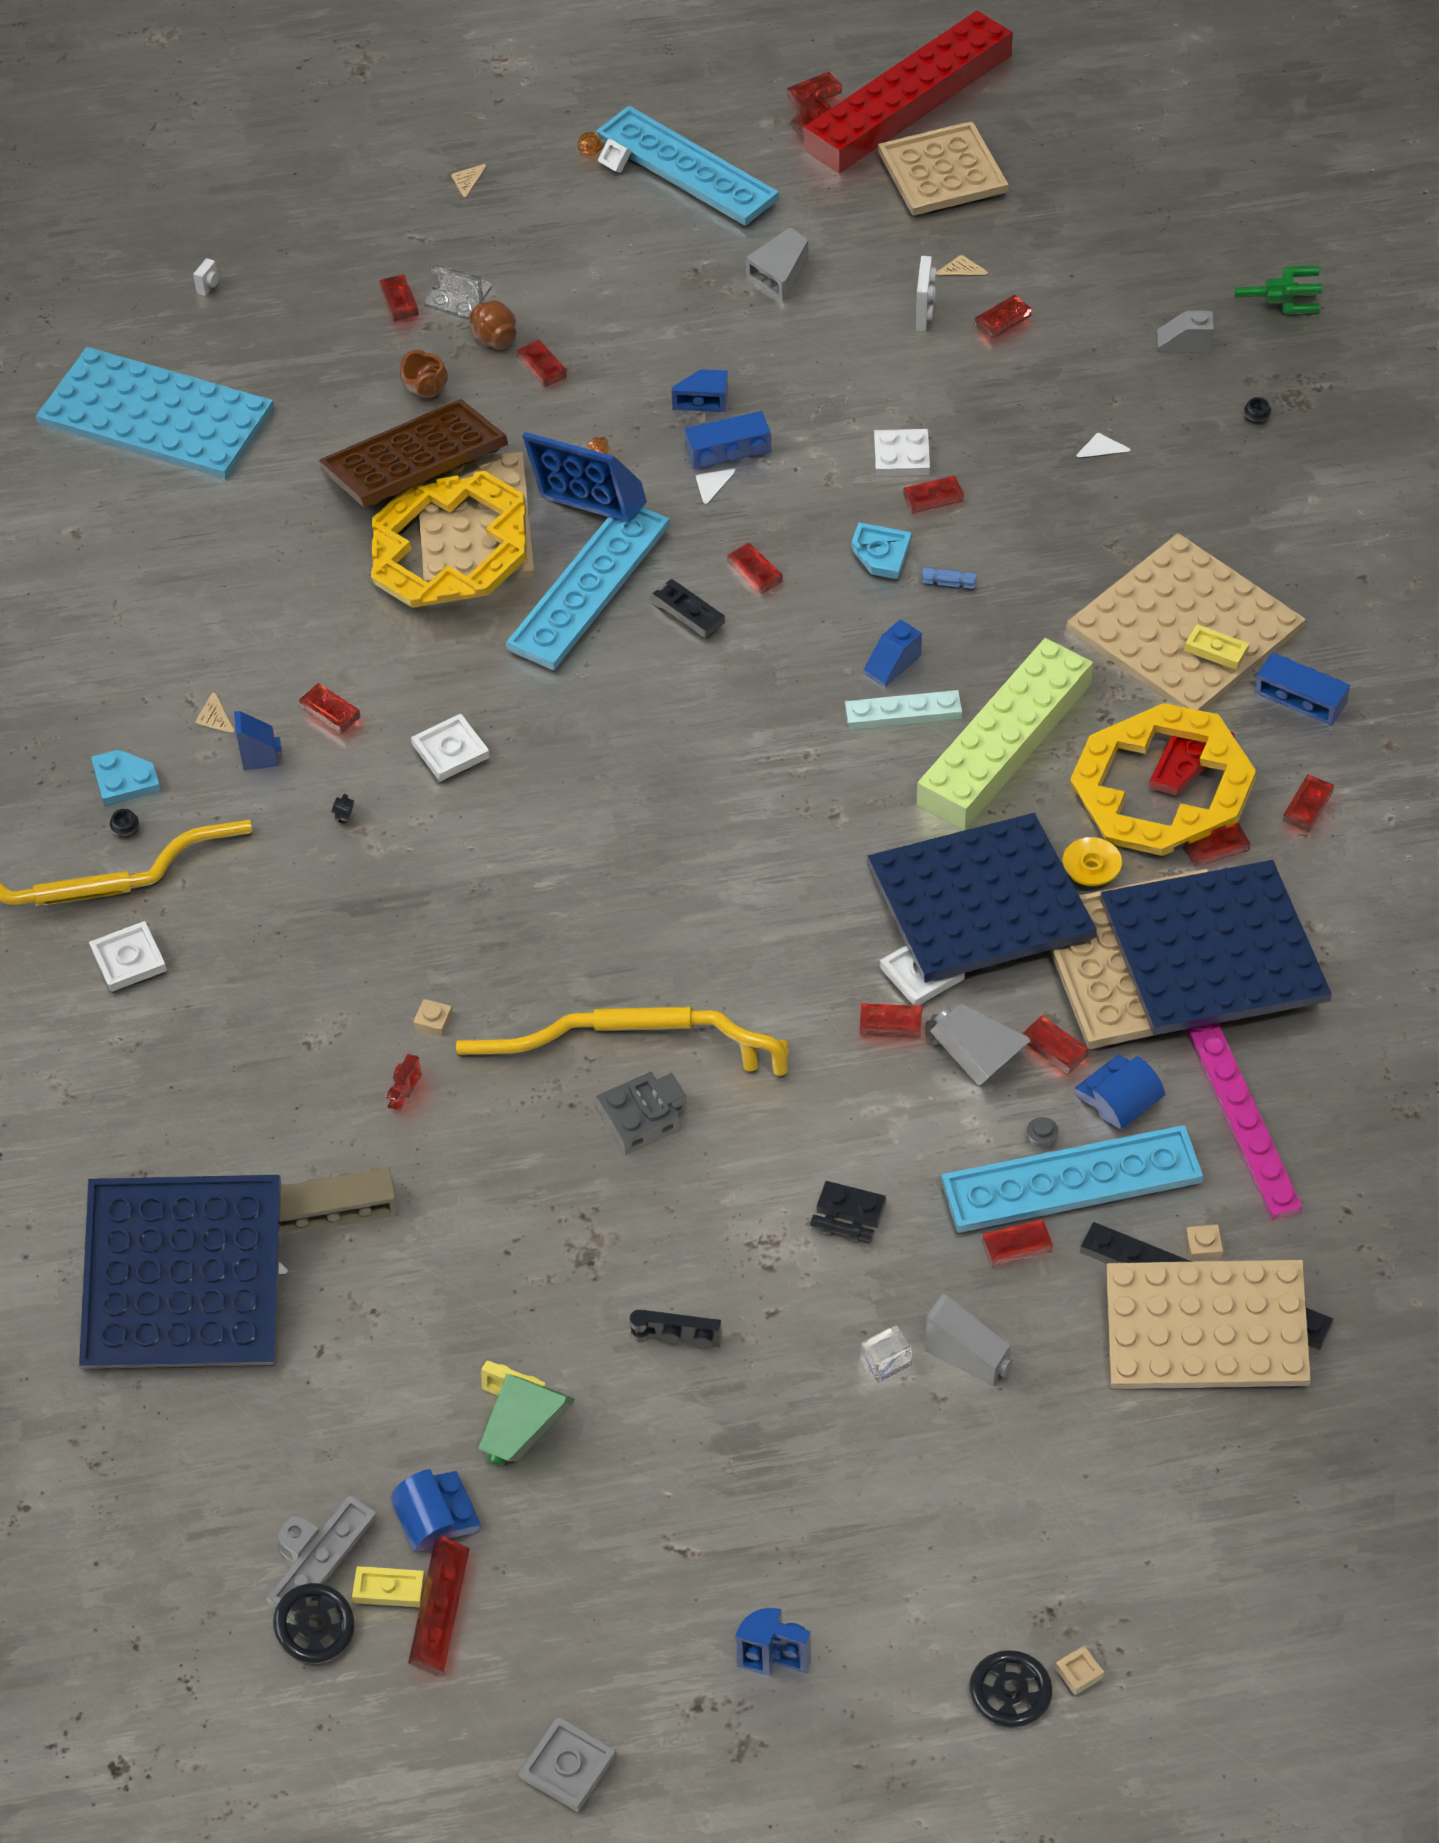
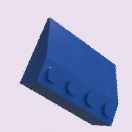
(584, 478)

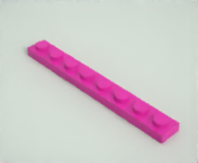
(1245, 1121)

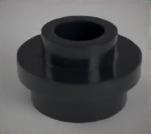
(1257, 409)
(342, 808)
(124, 822)

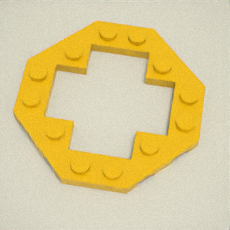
(449, 583)
(1190, 822)

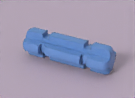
(949, 578)

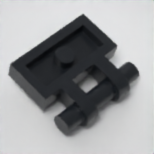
(851, 1205)

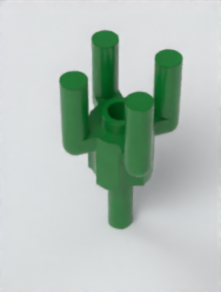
(1285, 290)

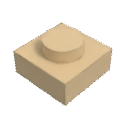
(432, 1017)
(1204, 1242)
(1079, 1670)

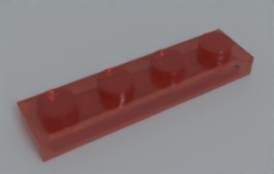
(439, 1606)

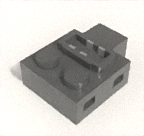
(642, 1110)

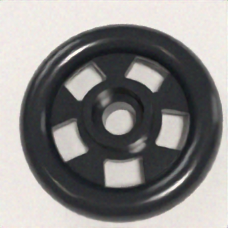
(286, 1632)
(1007, 1716)

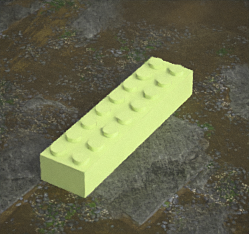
(1004, 734)

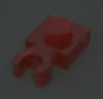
(405, 1077)

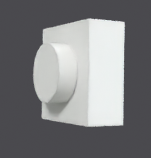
(614, 155)
(206, 277)

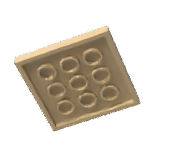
(942, 168)

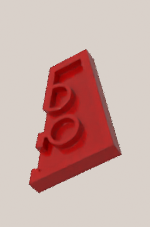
(1178, 765)

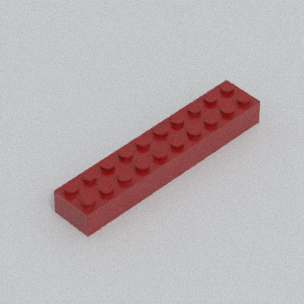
(907, 91)

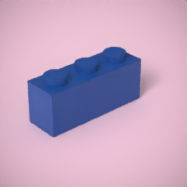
(728, 440)
(1302, 689)

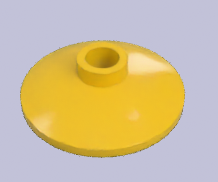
(1089, 853)

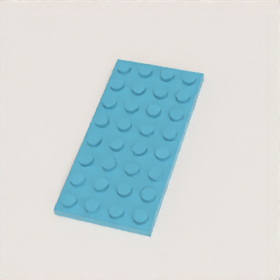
(155, 412)

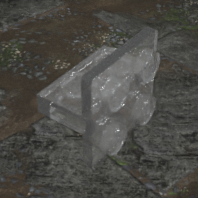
(455, 291)

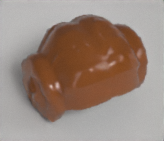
(493, 324)
(423, 373)

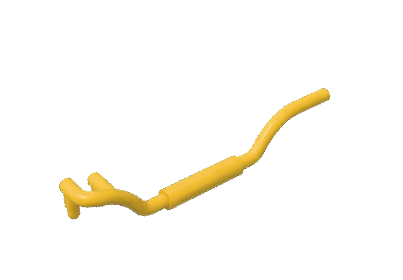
(120, 882)
(640, 1019)

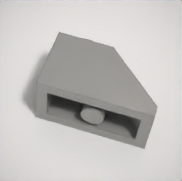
(1187, 333)

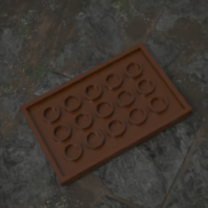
(413, 452)

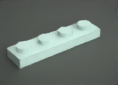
(903, 710)

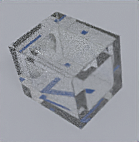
(885, 1354)

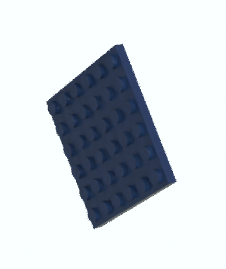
(981, 897)
(1214, 947)
(181, 1272)

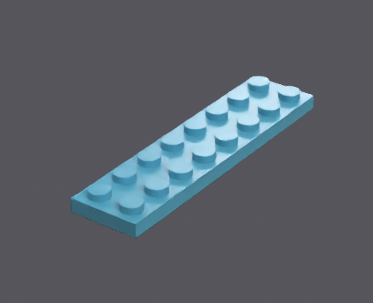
(689, 166)
(586, 588)
(1071, 1178)

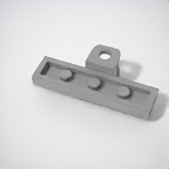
(317, 1552)

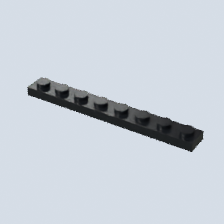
(1115, 1247)

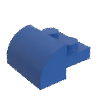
(1121, 1090)
(434, 1508)
(767, 1641)

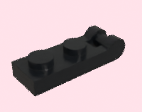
(688, 608)
(675, 1328)

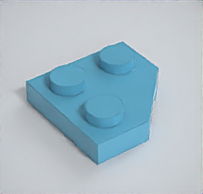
(881, 549)
(124, 776)

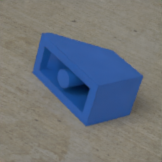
(702, 391)
(894, 653)
(256, 742)

